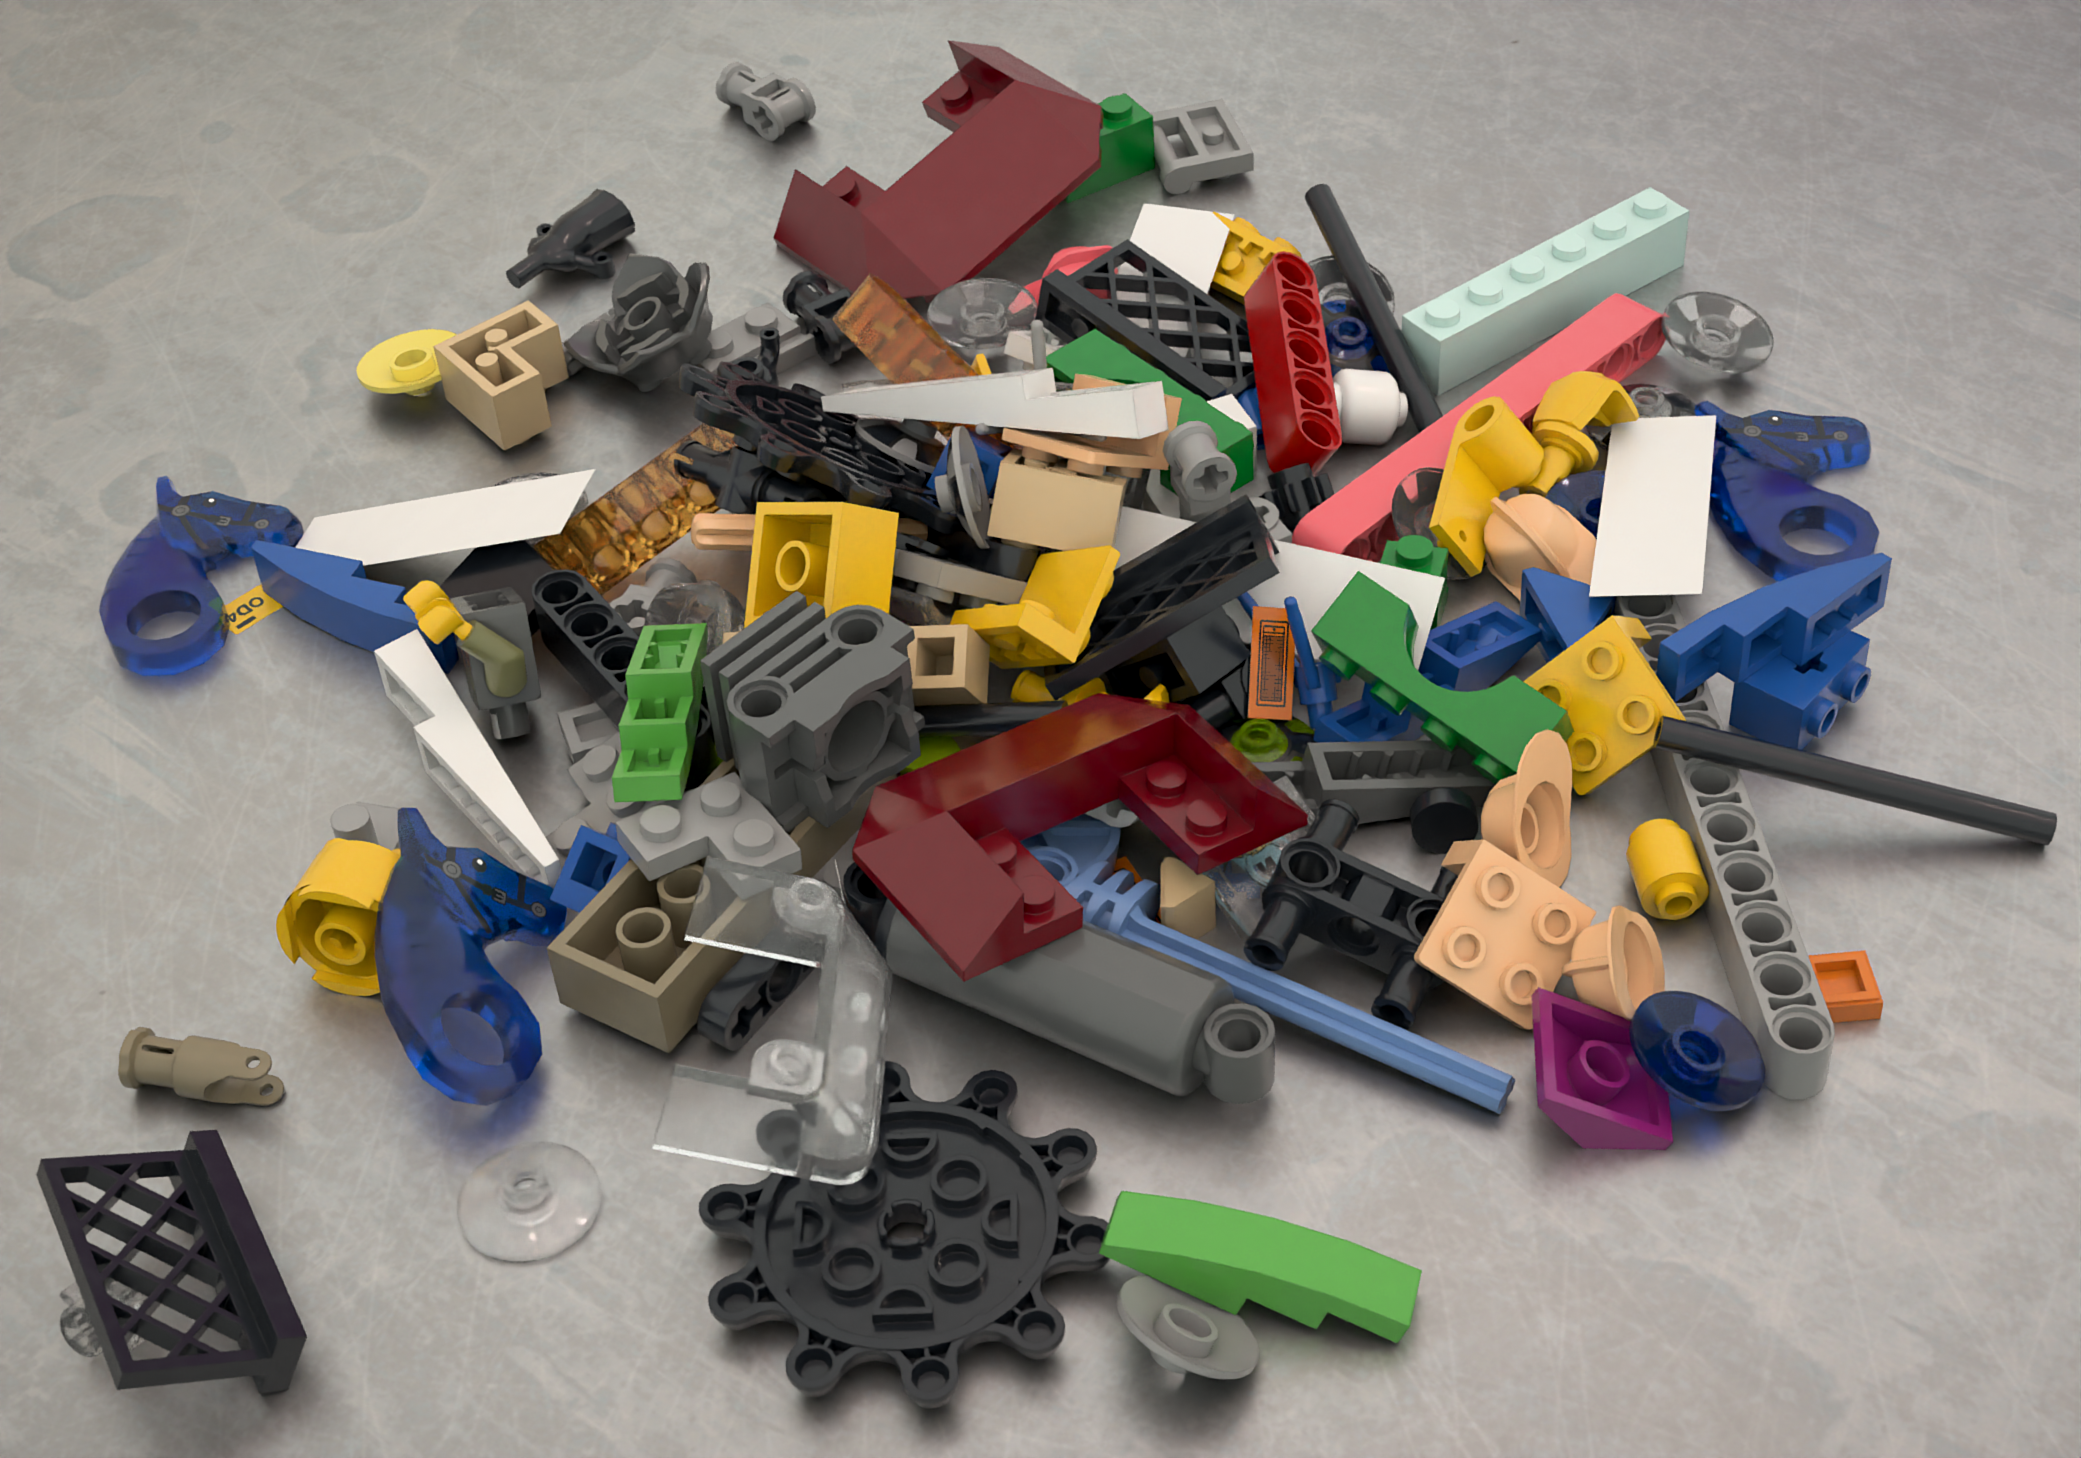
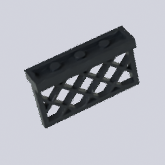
(1073, 311)
(1172, 589)
(226, 1255)

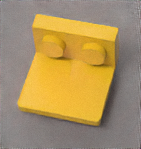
(1053, 612)
(1609, 699)

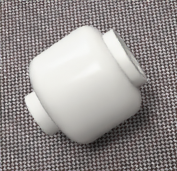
(1368, 406)

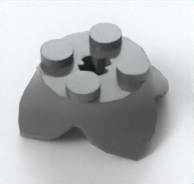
(656, 323)

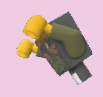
(493, 648)

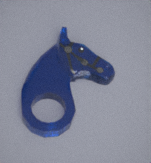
(1764, 491)
(167, 573)
(431, 956)

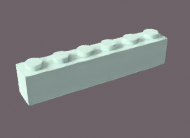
(1545, 289)

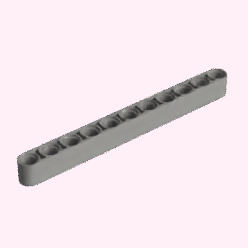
(1745, 895)

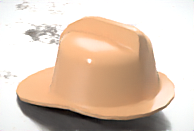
(1536, 534)
(1531, 809)
(1617, 963)

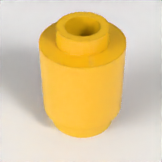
(1666, 870)

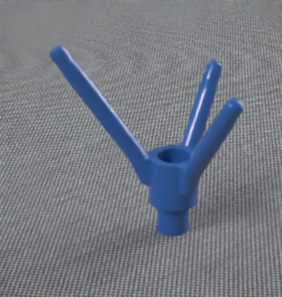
(1313, 679)

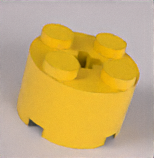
(334, 915)

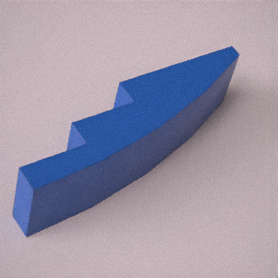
(341, 600)
(1783, 618)
(1457, 656)

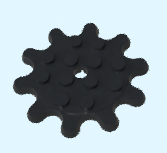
(805, 442)
(913, 1301)

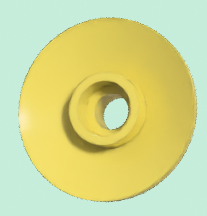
(403, 363)

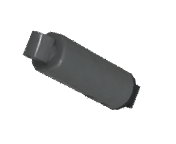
(1098, 1000)

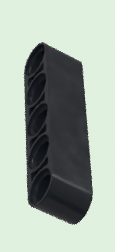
(597, 650)

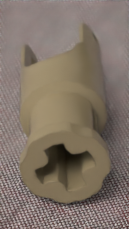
(198, 1068)

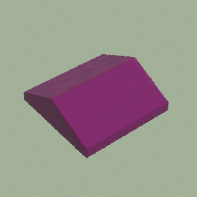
(1593, 1079)

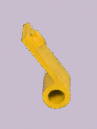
(1485, 458)

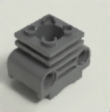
(814, 707)

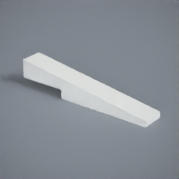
(1015, 401)
(460, 757)

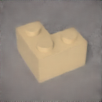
(502, 372)
(1054, 506)

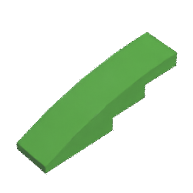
(660, 713)
(1242, 1255)

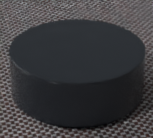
(1443, 818)

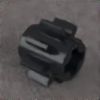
(1297, 493)

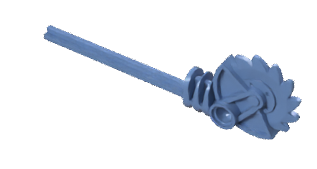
(1083, 859)

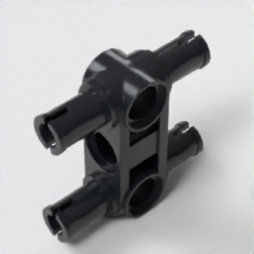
(742, 481)
(1351, 910)

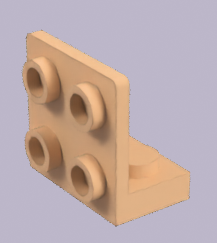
(1119, 455)
(1501, 931)

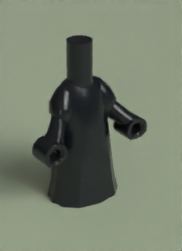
(577, 240)

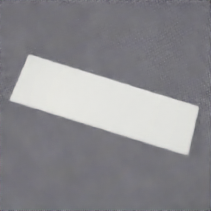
(1183, 241)
(1655, 508)
(449, 521)
(1305, 573)

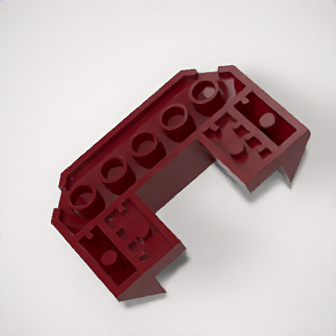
(1010, 160)
(952, 830)

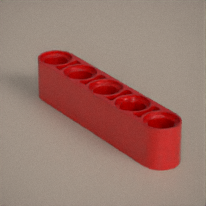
(1292, 365)

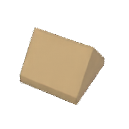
(1186, 899)

